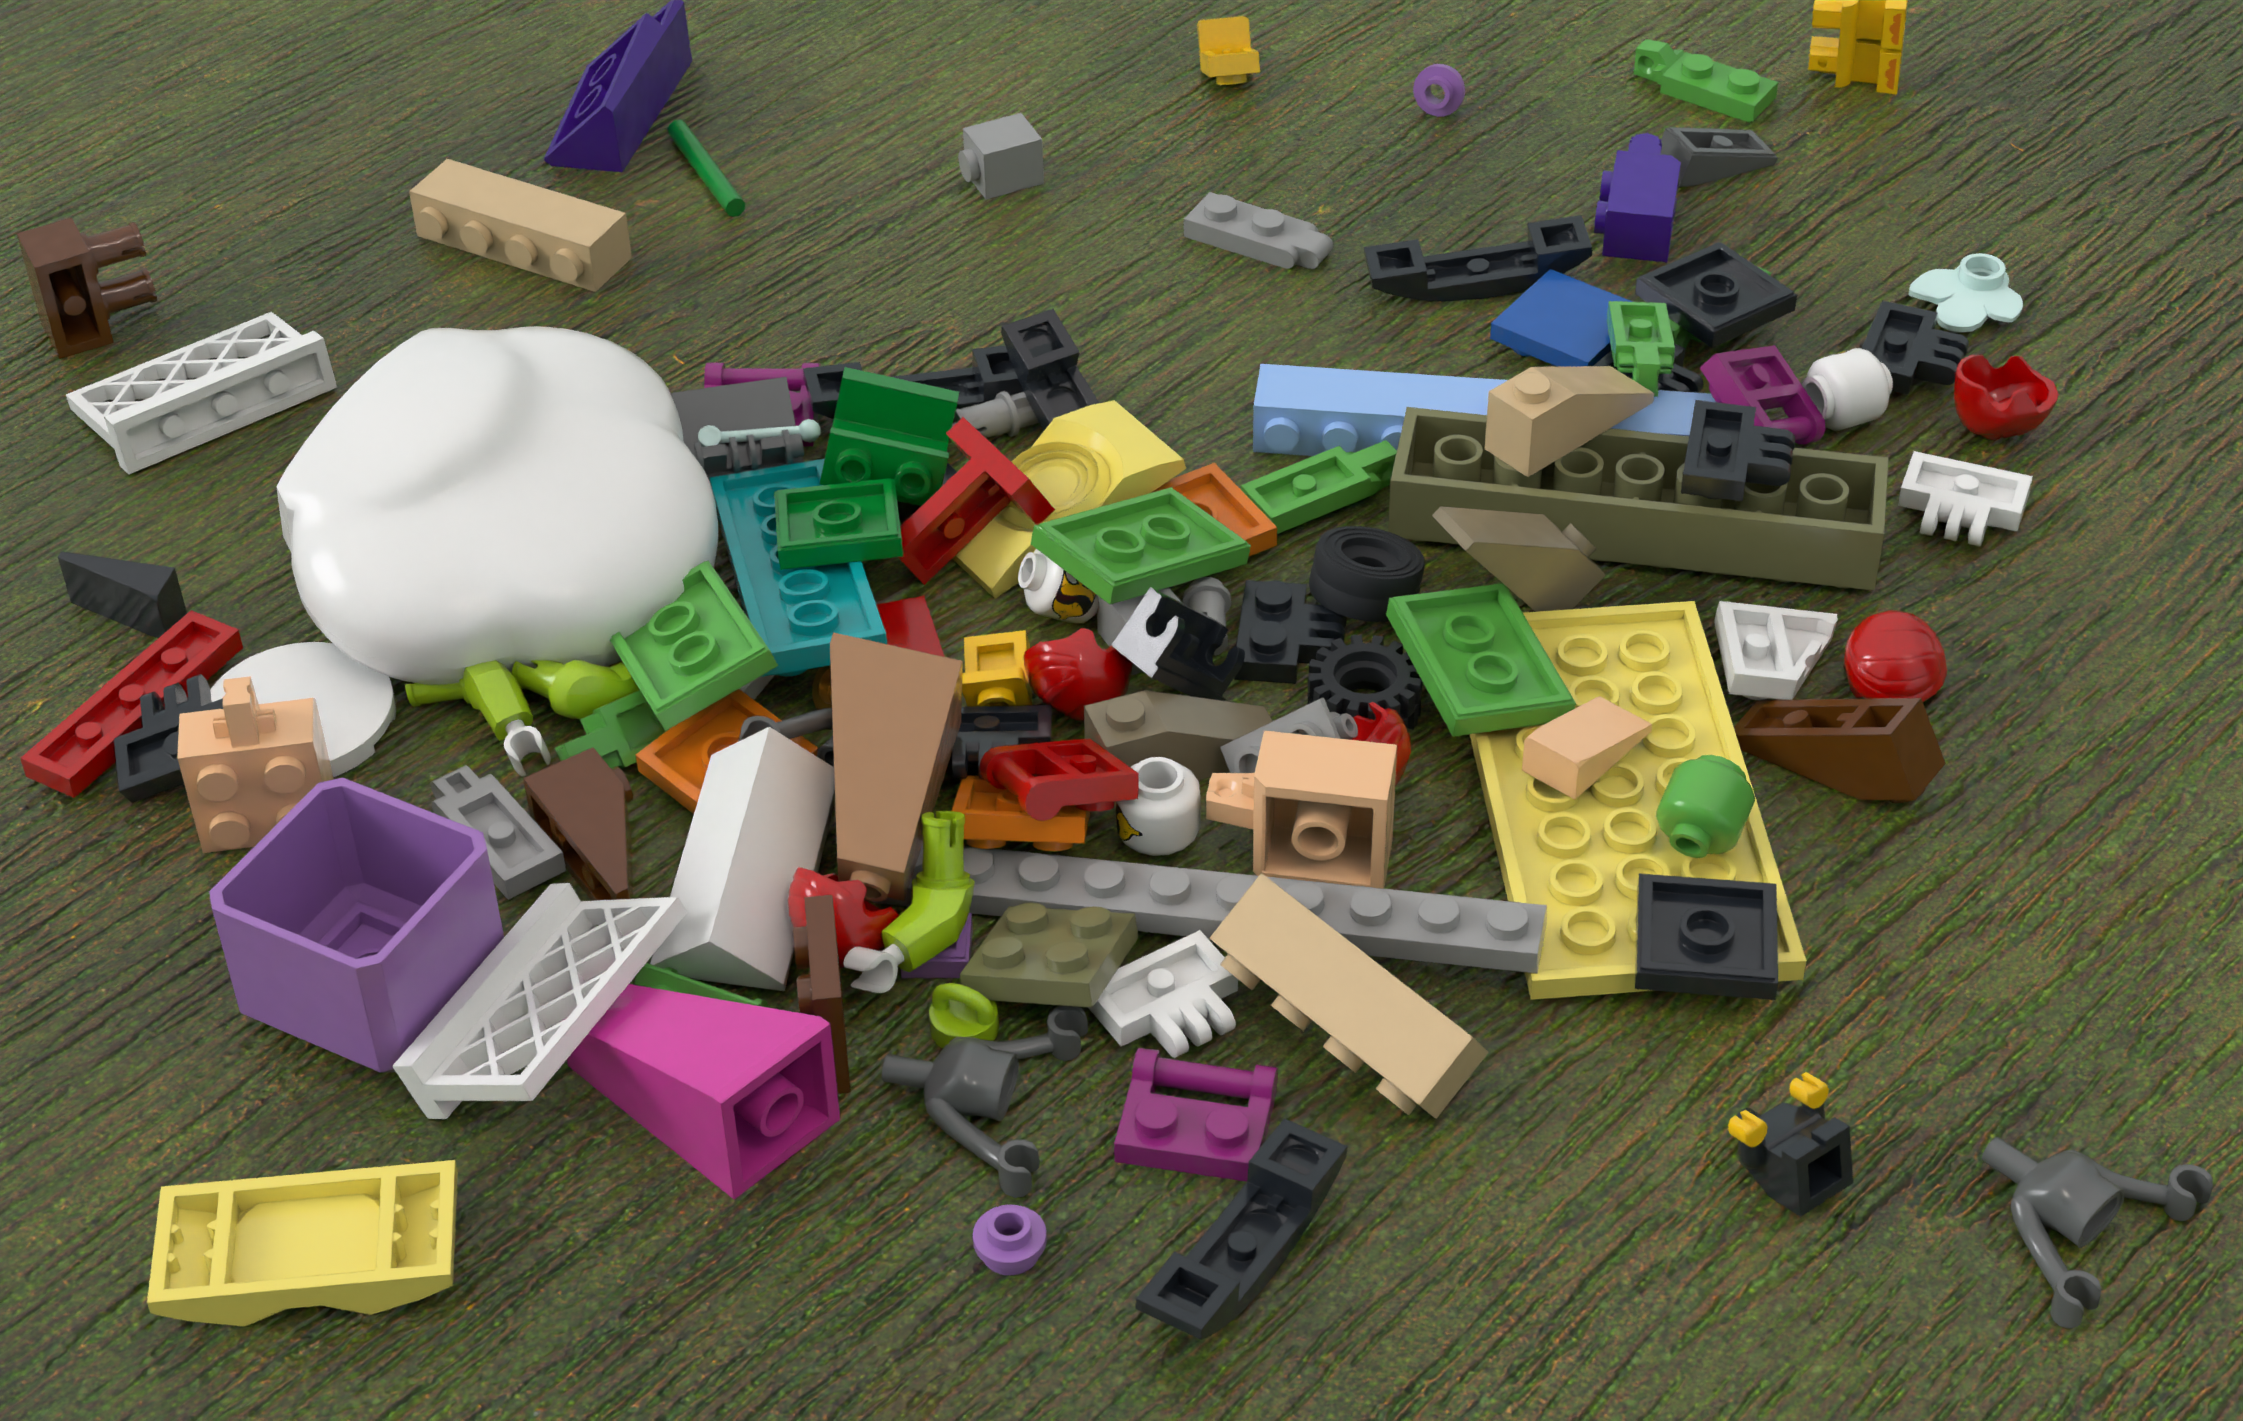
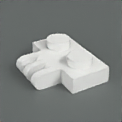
(1963, 496)
(1169, 995)

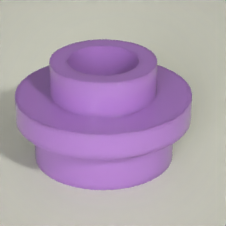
(1451, 83)
(1009, 1253)

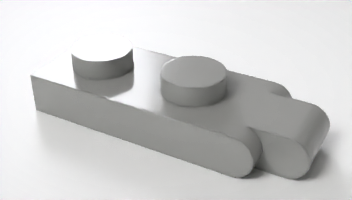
(1256, 232)
(516, 845)

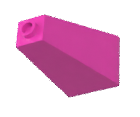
(715, 1078)

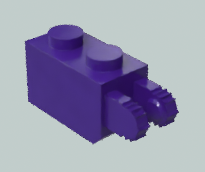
(1638, 202)

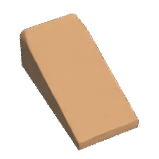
(1582, 745)

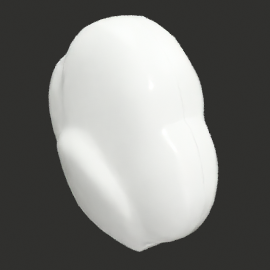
(495, 504)

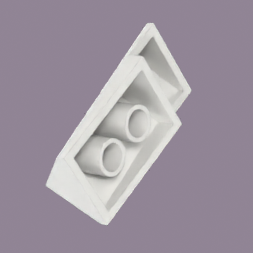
(753, 825)

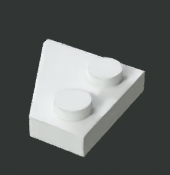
(1770, 648)

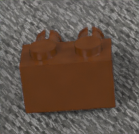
(66, 287)

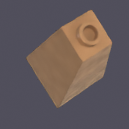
(891, 747)

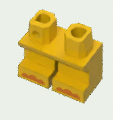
(1867, 43)

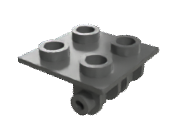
(740, 408)

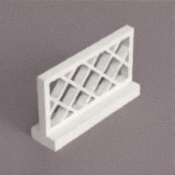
(220, 399)
(504, 999)

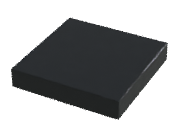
(1716, 294)
(1706, 936)

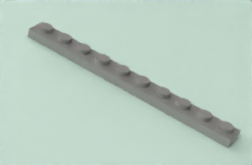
(1191, 900)

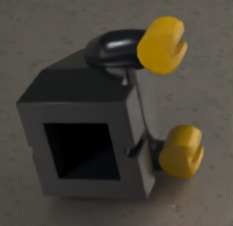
(1795, 1149)

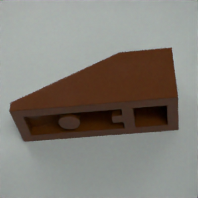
(1848, 744)
(587, 816)

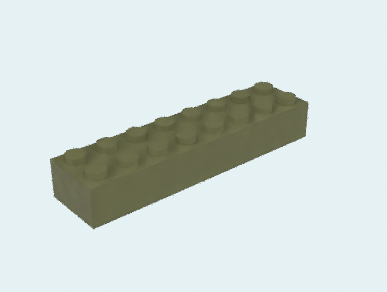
(1630, 503)

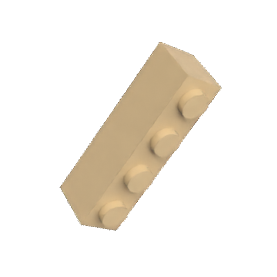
(521, 224)
(1349, 997)

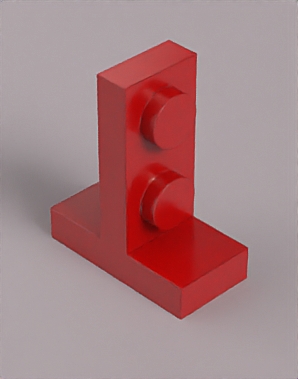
(967, 504)

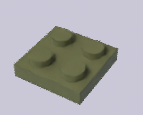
(1051, 955)

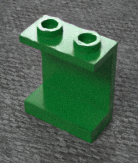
(890, 431)

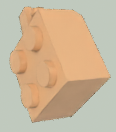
(249, 764)
(1314, 808)

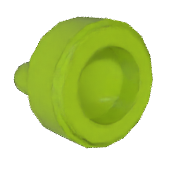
(961, 1013)

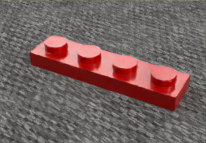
(84, 741)

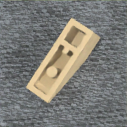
(1556, 411)

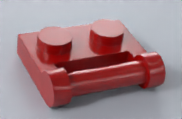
(1066, 773)

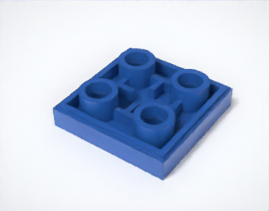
(1557, 322)

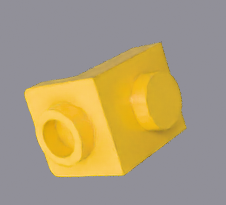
(1227, 49)
(996, 670)

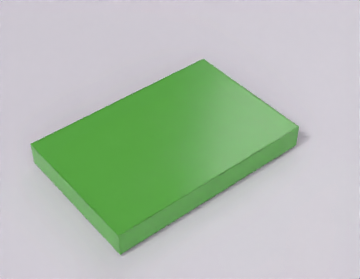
(1140, 545)
(694, 649)
(1479, 659)

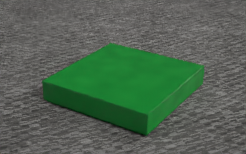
(837, 523)

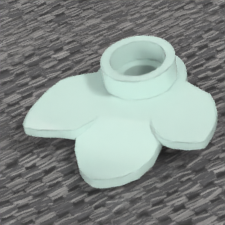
(1969, 293)

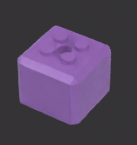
(356, 921)

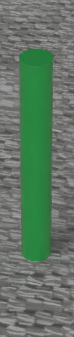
(706, 168)

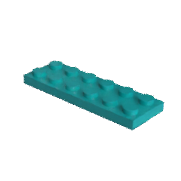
(795, 606)

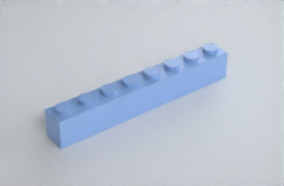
(1324, 408)

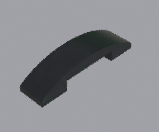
(1479, 272)
(1047, 366)
(989, 375)
(1249, 1237)

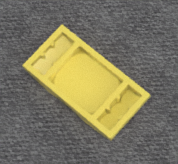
(1077, 465)
(304, 1241)

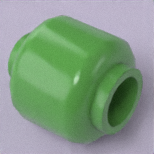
(1705, 805)

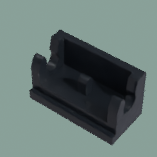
(1178, 646)

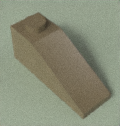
(1527, 554)
(1172, 728)

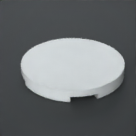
(350, 698)

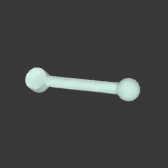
(712, 436)

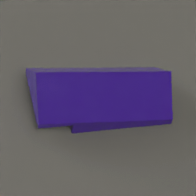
(623, 93)

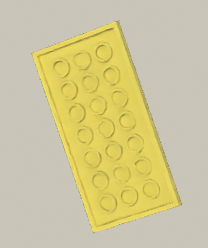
(1590, 850)

